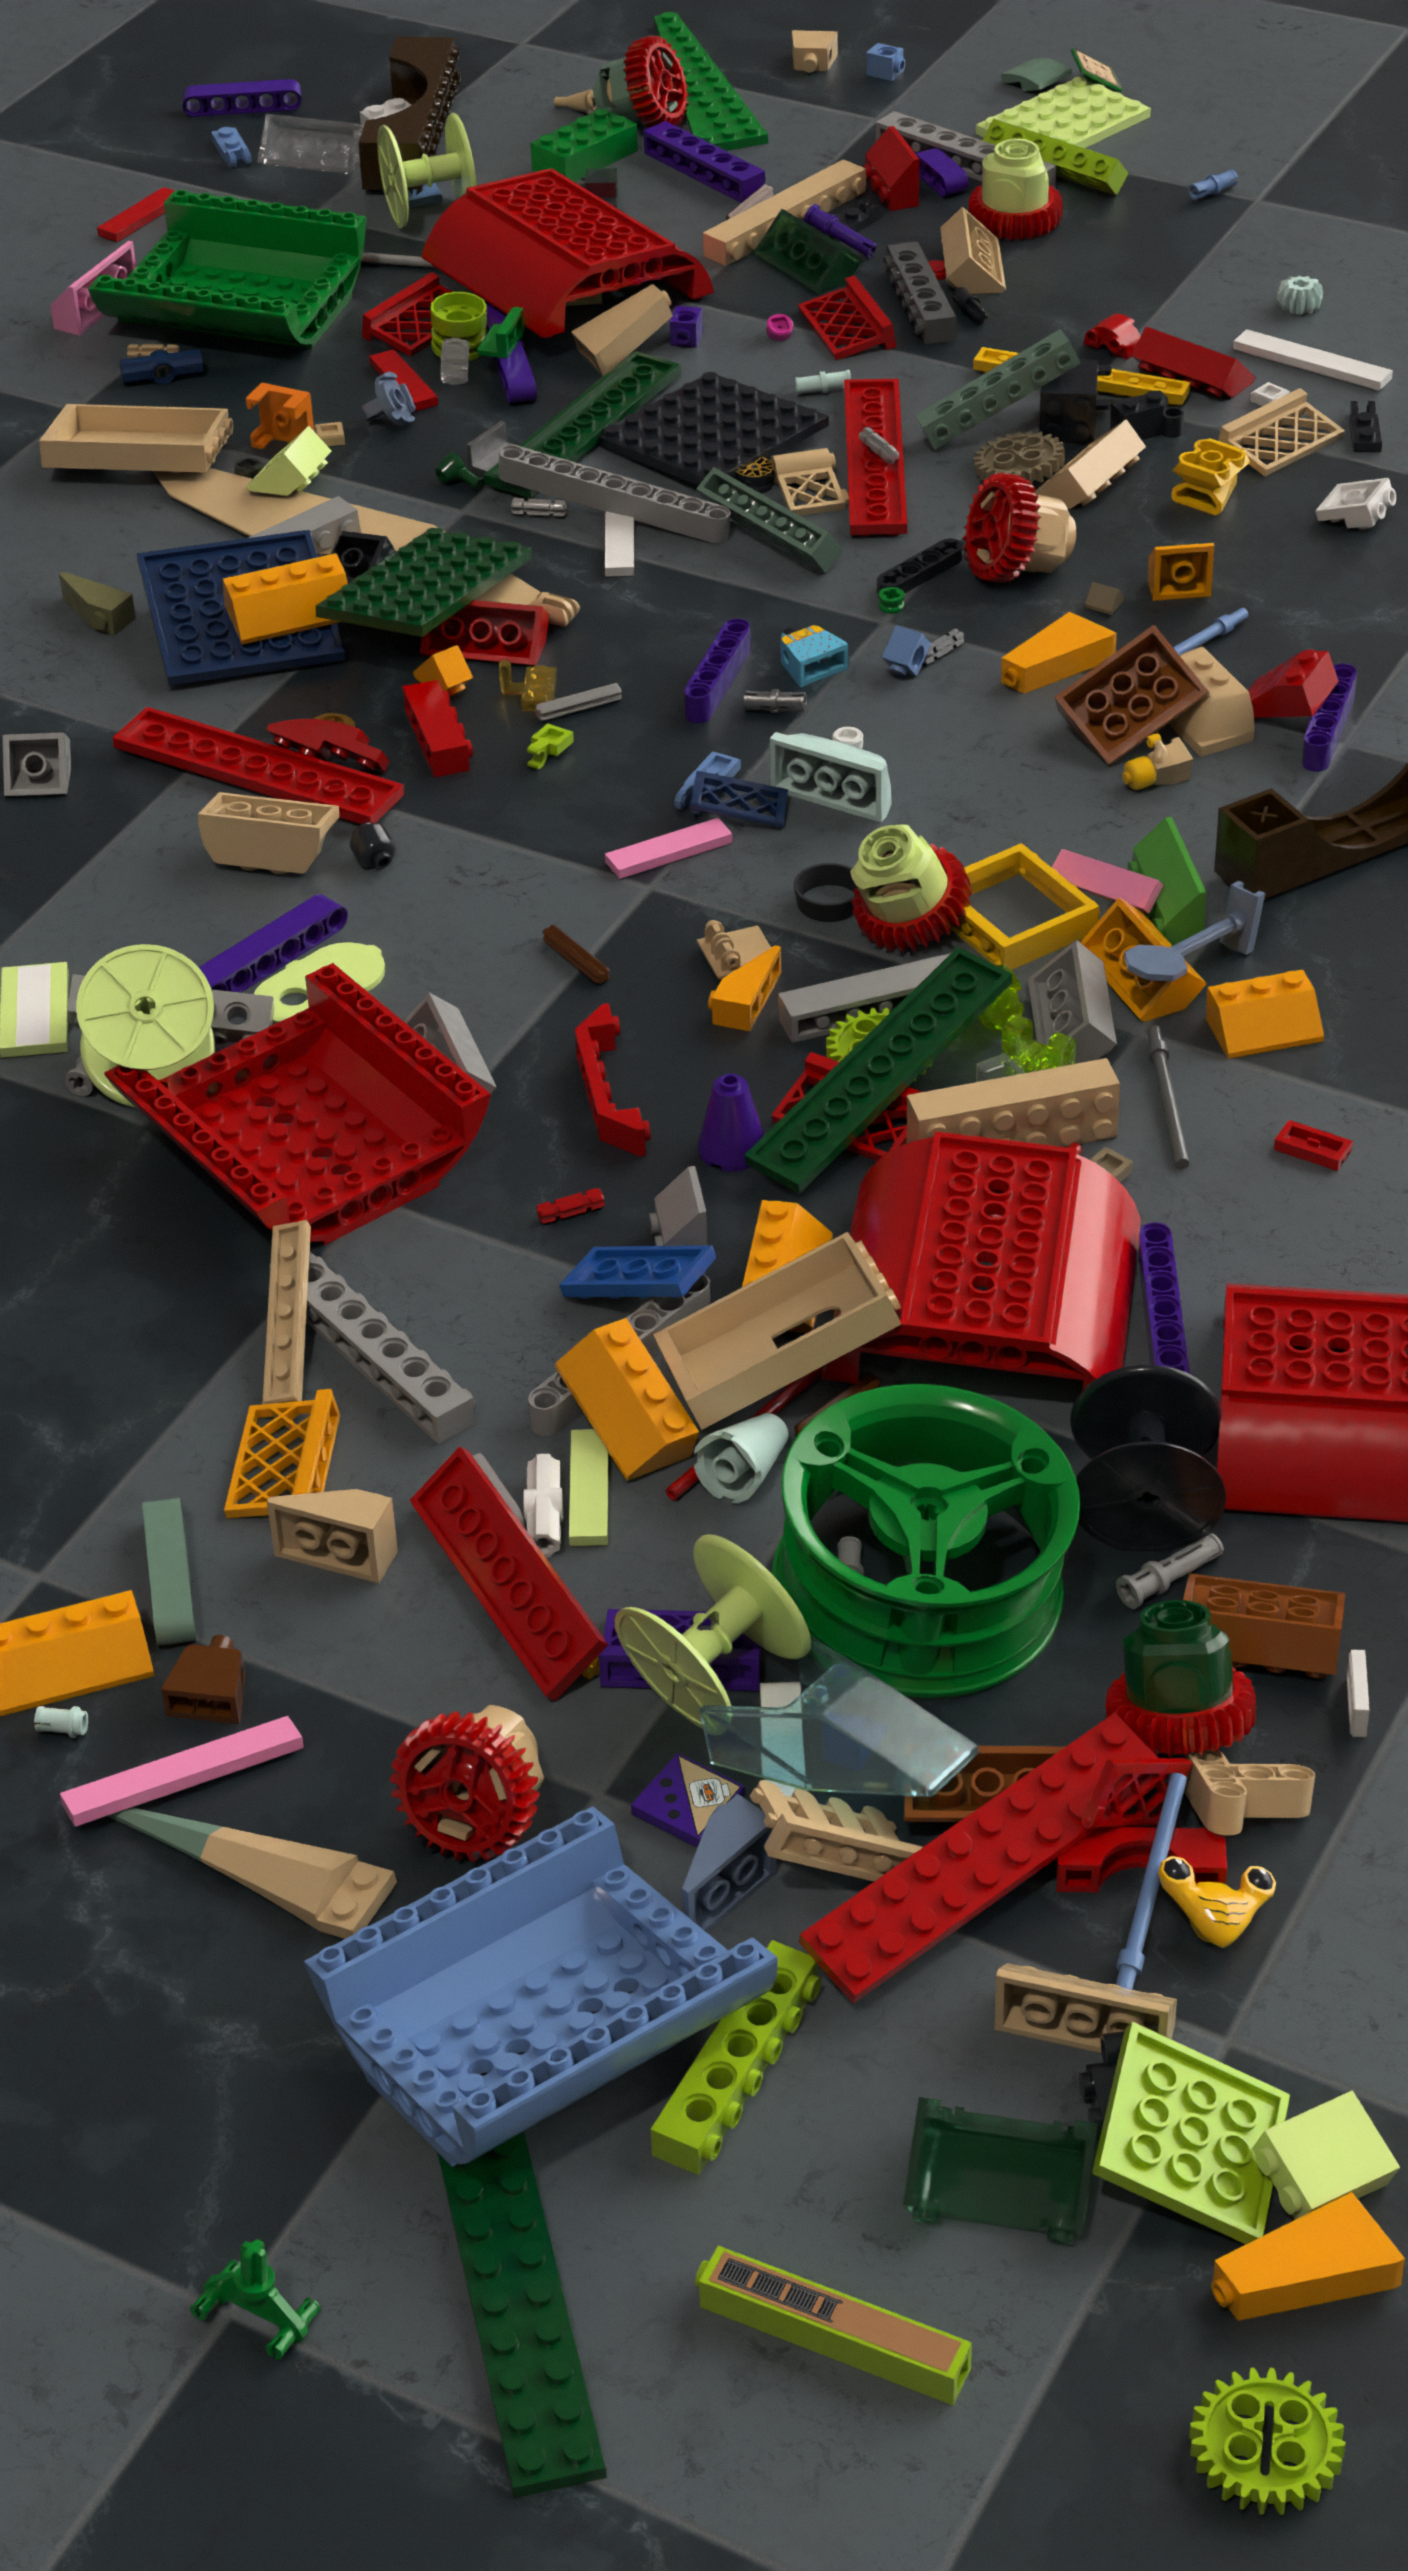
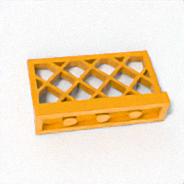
(311, 1456)

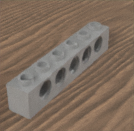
(255, 1009)

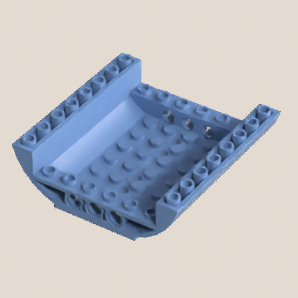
(516, 1967)

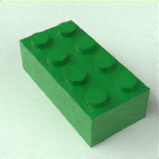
(585, 144)

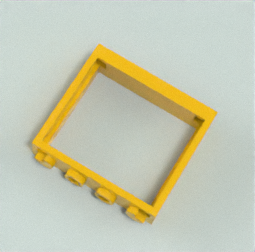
(1040, 940)

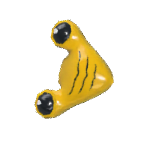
(1214, 1908)

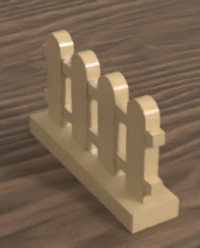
(834, 1846)

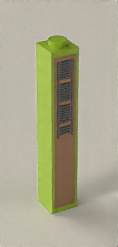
(834, 2324)

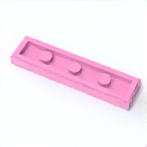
(668, 848)
(1108, 880)

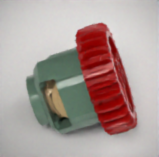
(644, 84)

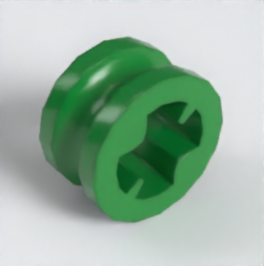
(891, 600)

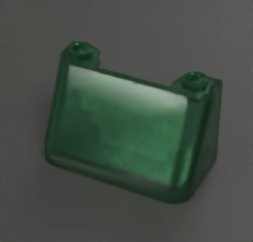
(1000, 2171)

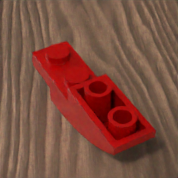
(327, 737)

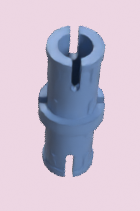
(1213, 184)

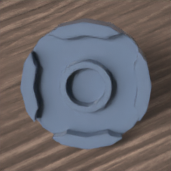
(391, 400)

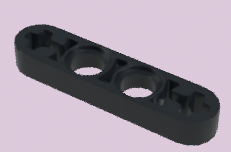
(923, 566)

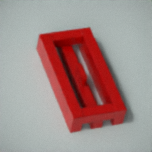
(1313, 1145)

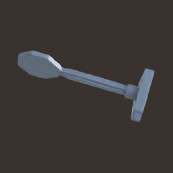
(1236, 930)

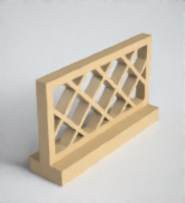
(1267, 421)

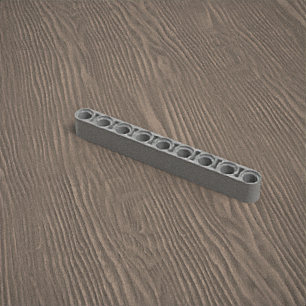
(614, 494)

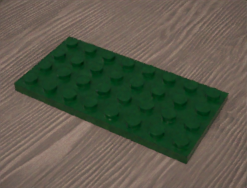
(424, 582)

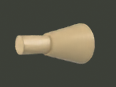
(580, 101)

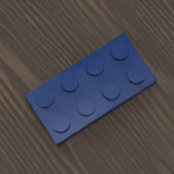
(638, 1271)

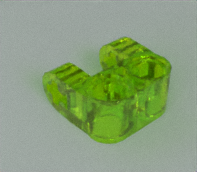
(1032, 1055)

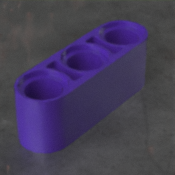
(941, 172)

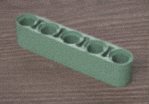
(169, 1572)

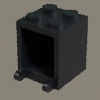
(1071, 403)

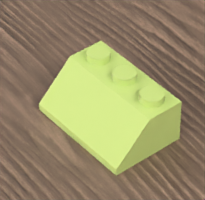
(292, 466)

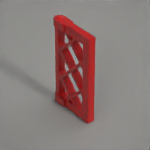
(1107, 1792)

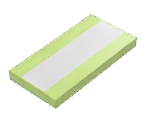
(34, 1009)

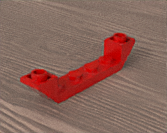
(615, 1127)

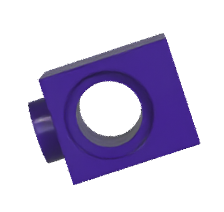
(686, 326)

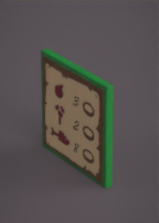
(1095, 70)

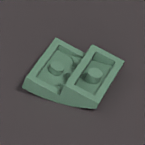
(1037, 73)

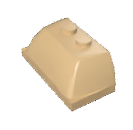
(1221, 717)
(265, 832)

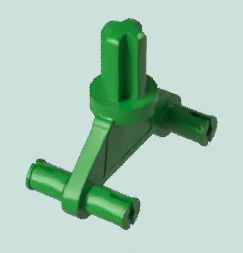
(252, 2287)

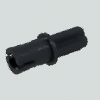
(970, 305)

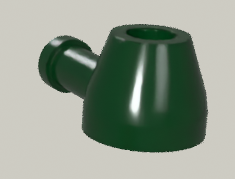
(453, 469)

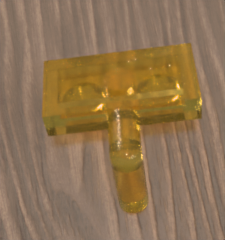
(537, 687)

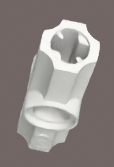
(544, 1503)

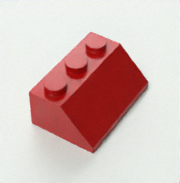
(893, 171)

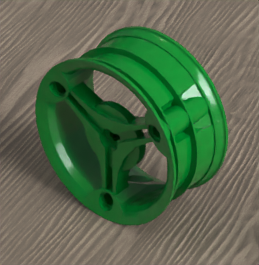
(930, 1475)

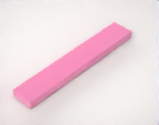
(181, 1771)

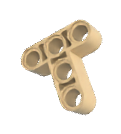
(1229, 1792)

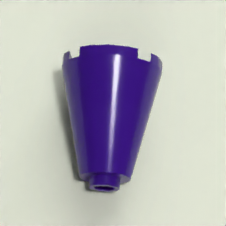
(729, 1124)

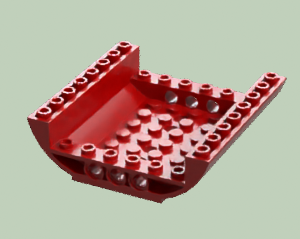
(548, 244)
(348, 1086)
(1056, 1255)
(1313, 1423)

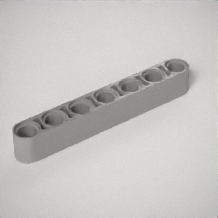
(553, 1404)

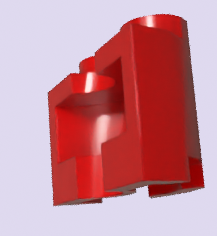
(1116, 333)

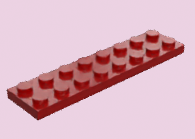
(508, 1574)

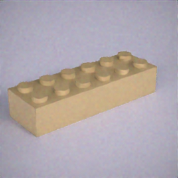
(1033, 1107)

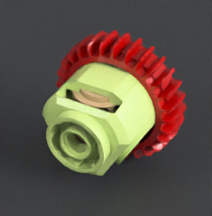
(1016, 193)
(907, 889)

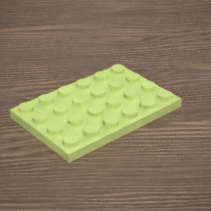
(1074, 113)

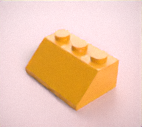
(1264, 1014)

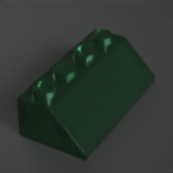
(806, 254)

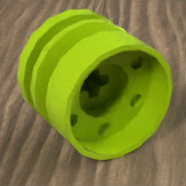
(461, 317)

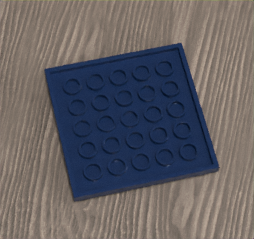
(191, 616)

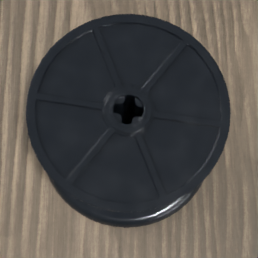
(1147, 1461)

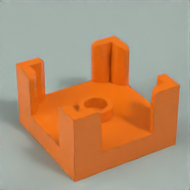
(282, 413)

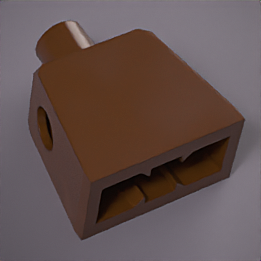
(206, 1683)

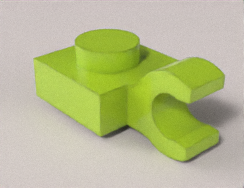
(548, 741)

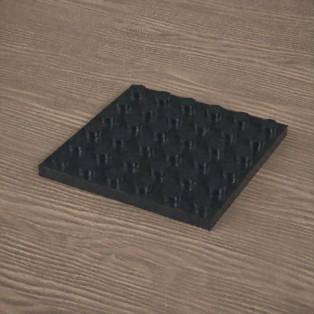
(711, 426)

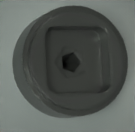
(247, 467)

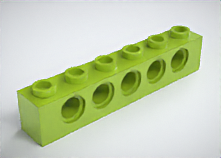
(1070, 160)
(733, 2065)

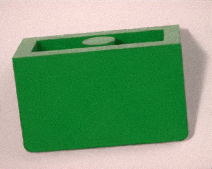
(505, 336)

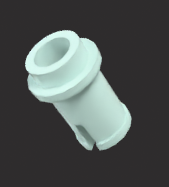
(71, 1722)

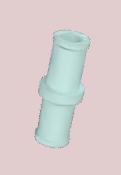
(821, 382)

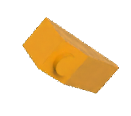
(745, 991)

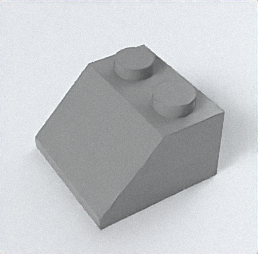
(36, 764)
(680, 1213)

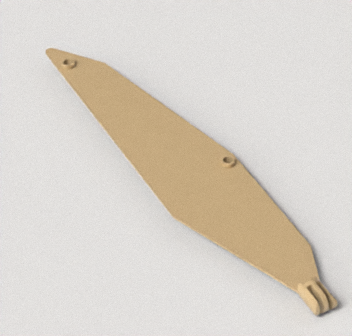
(249, 512)

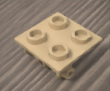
(731, 949)

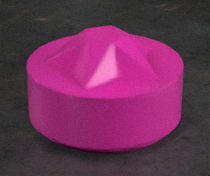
(779, 327)

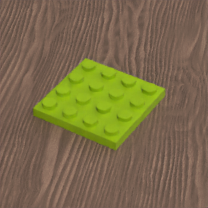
(1186, 2134)

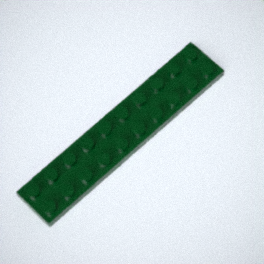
(585, 419)
(878, 1070)
(522, 2321)

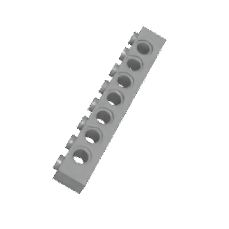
(962, 149)
(386, 1355)

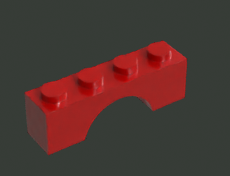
(1119, 1848)

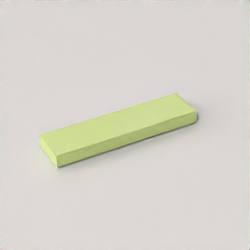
(588, 1489)

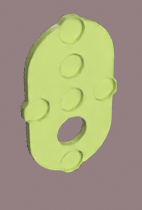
(357, 960)

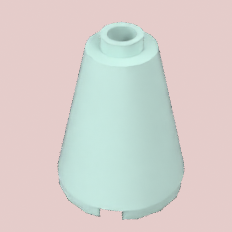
(740, 1456)

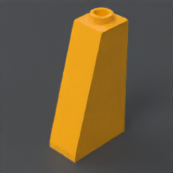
(1057, 653)
(1309, 2262)

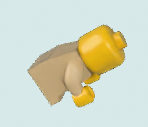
(1163, 766)

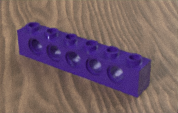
(703, 161)

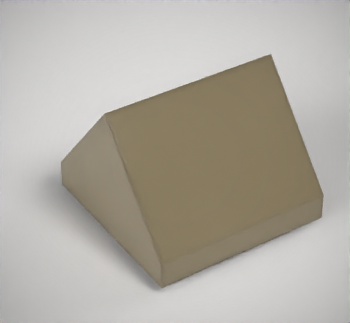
(1103, 598)

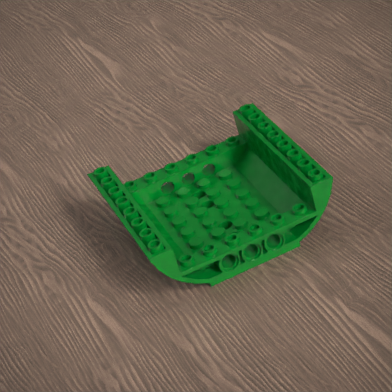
(241, 270)

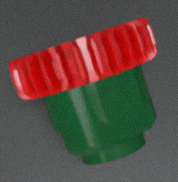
(1181, 1683)

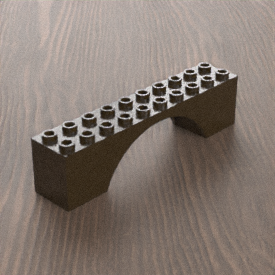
(427, 79)
(1279, 848)

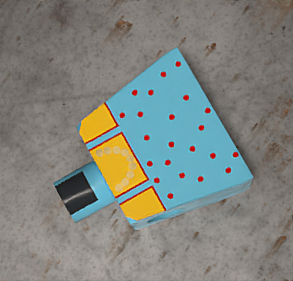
(812, 654)

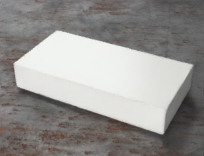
(1357, 1693)

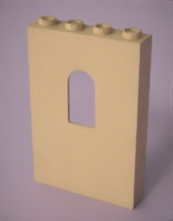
(135, 438)
(727, 1351)

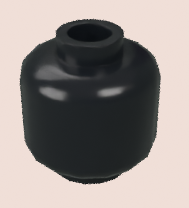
(372, 845)

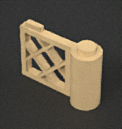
(804, 469)

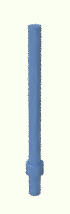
(1220, 627)
(1131, 1958)

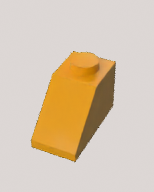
(448, 668)

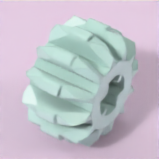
(1300, 295)

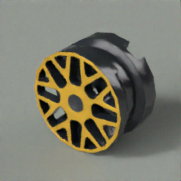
(758, 475)

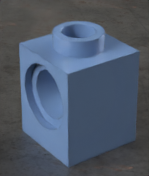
(884, 62)
(906, 651)

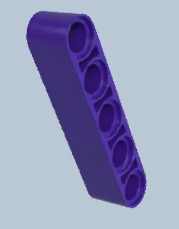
(232, 105)
(717, 670)
(1329, 720)

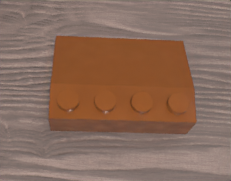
(1130, 696)
(1274, 1622)

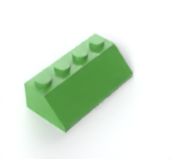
(1182, 901)

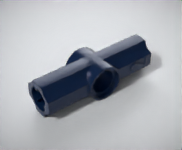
(145, 368)

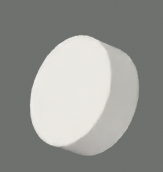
(850, 736)

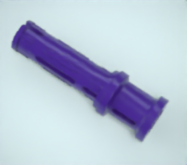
(832, 227)

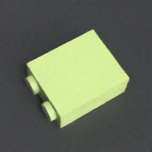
(1325, 2156)

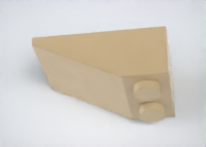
(335, 1531)

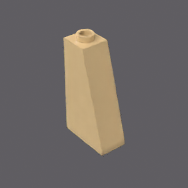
(622, 328)

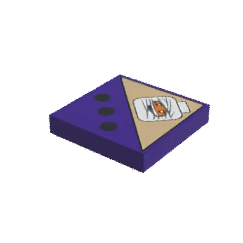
(684, 1798)

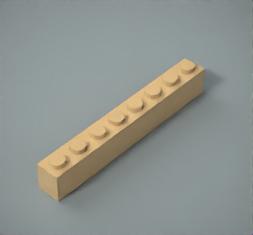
(744, 231)

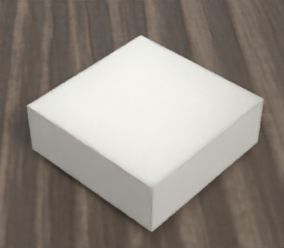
(1267, 394)

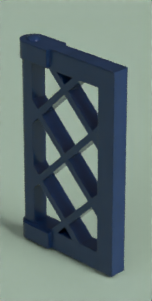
(753, 790)

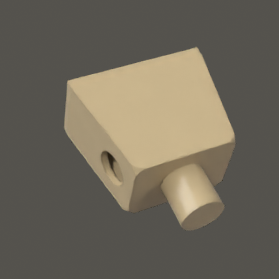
(814, 50)

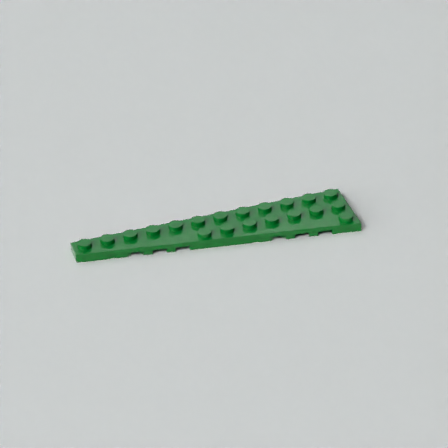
(714, 106)

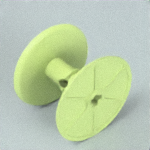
(398, 175)
(143, 1013)
(746, 1602)

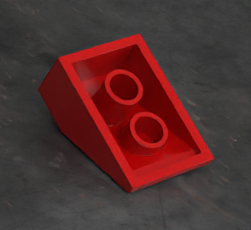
(1294, 686)

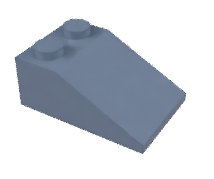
(727, 1863)

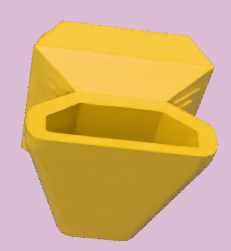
(1208, 475)

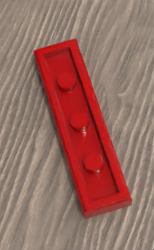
(135, 216)
(391, 361)

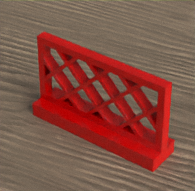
(402, 306)
(864, 312)
(815, 1070)

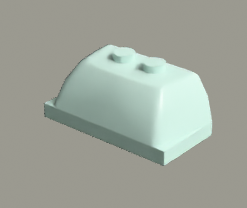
(831, 774)

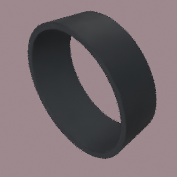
(822, 875)

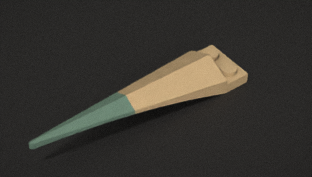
(311, 1882)

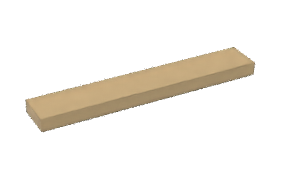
(287, 1313)

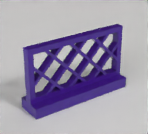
(735, 1670)

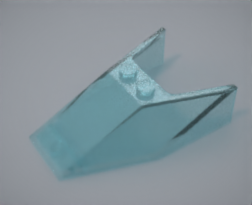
(839, 1735)

